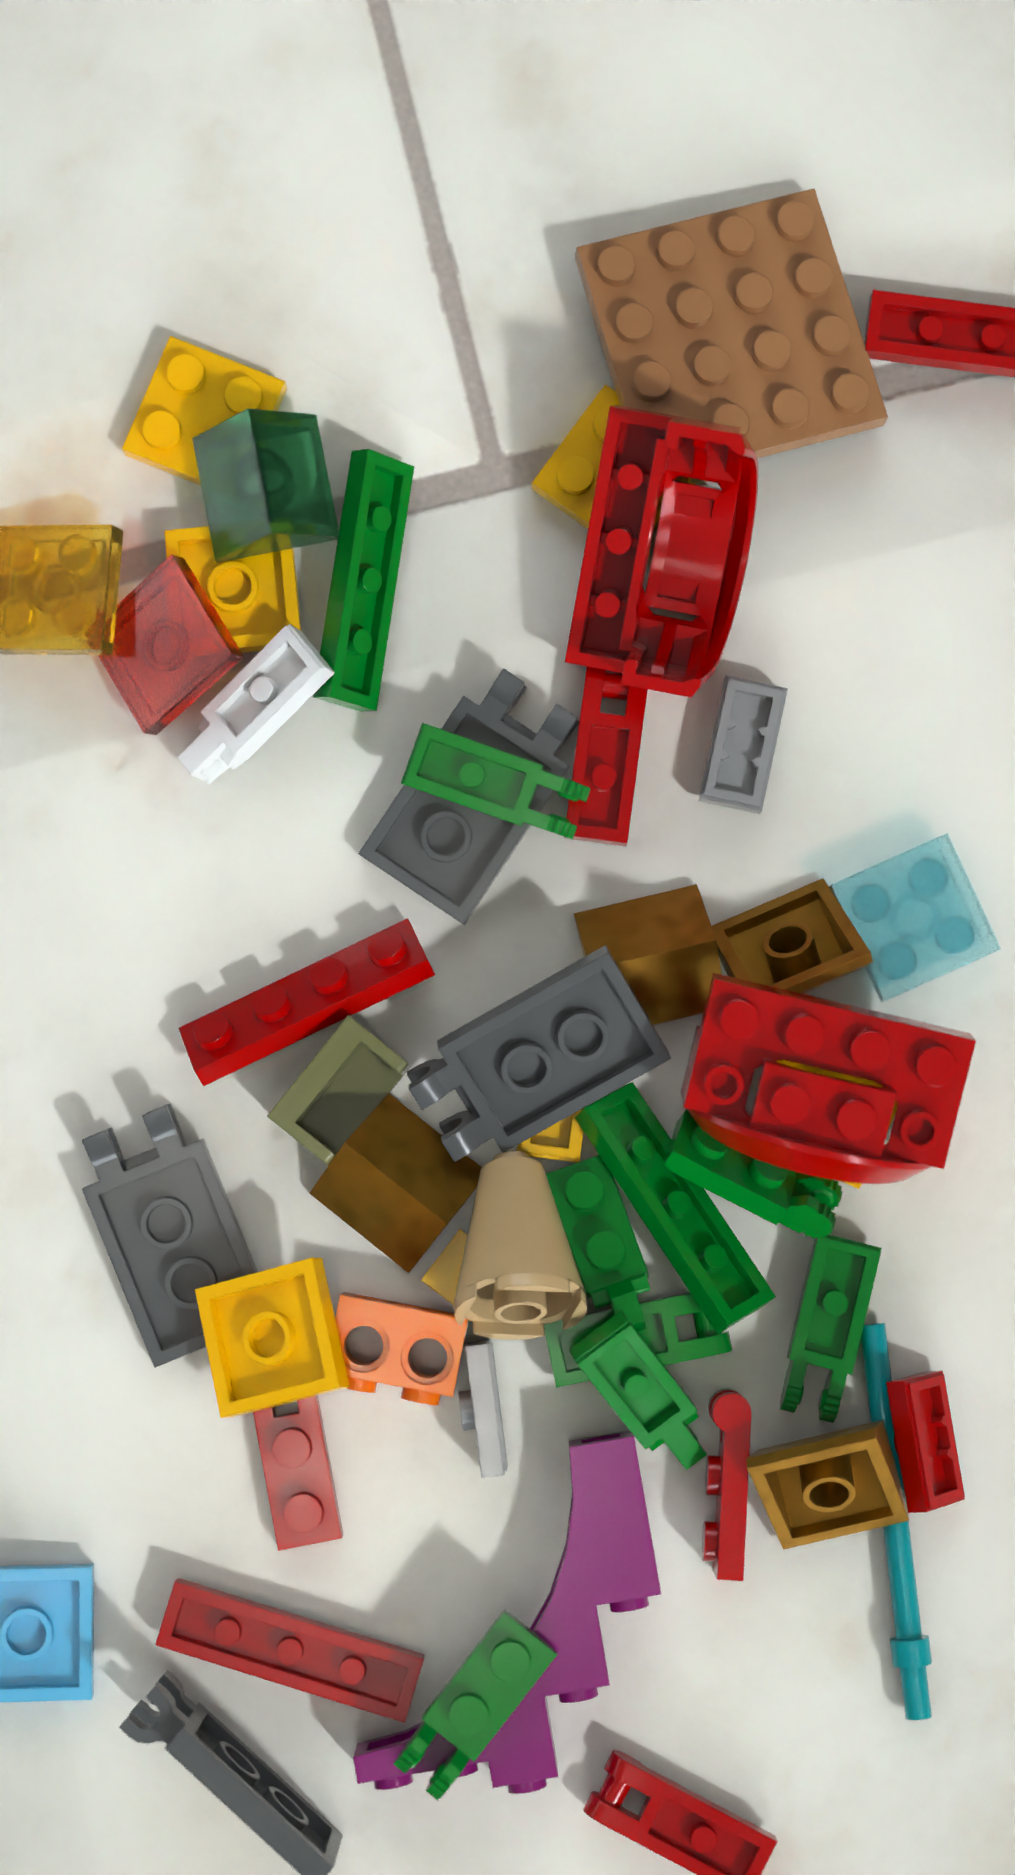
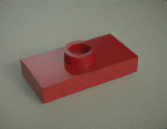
(925, 1441)

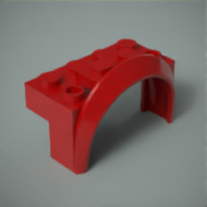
(695, 557)
(818, 1120)

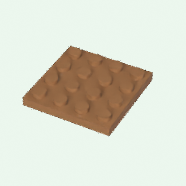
(736, 324)

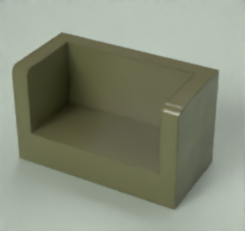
(338, 1089)

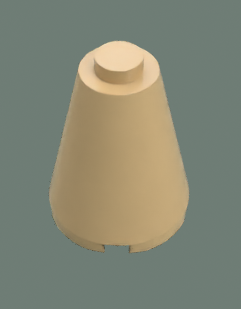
(517, 1255)

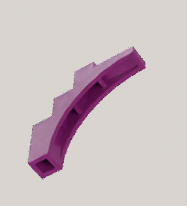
(603, 1562)

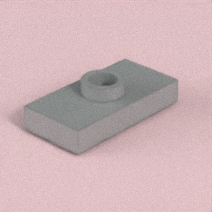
(743, 744)
(482, 1409)

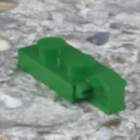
(601, 1237)
(639, 1388)

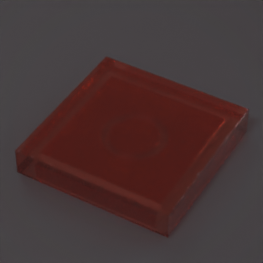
(168, 645)

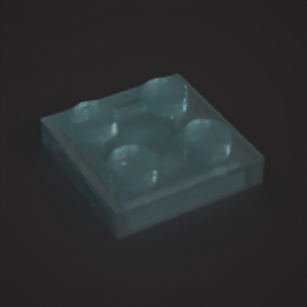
(916, 917)

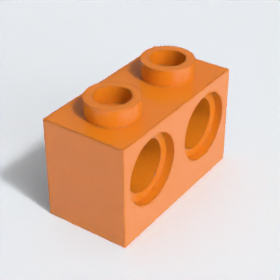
(400, 1328)

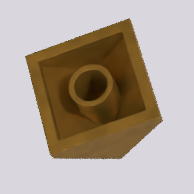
(792, 941)
(660, 947)
(396, 1183)
(829, 1484)

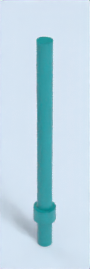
(909, 1648)

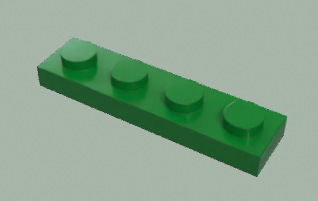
(364, 579)
(675, 1209)

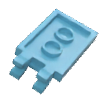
(46, 1632)

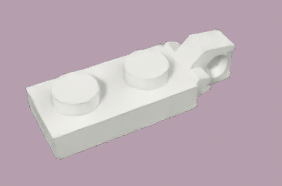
(255, 704)

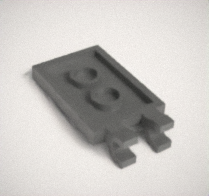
(452, 850)
(540, 1056)
(165, 1230)
(235, 1776)

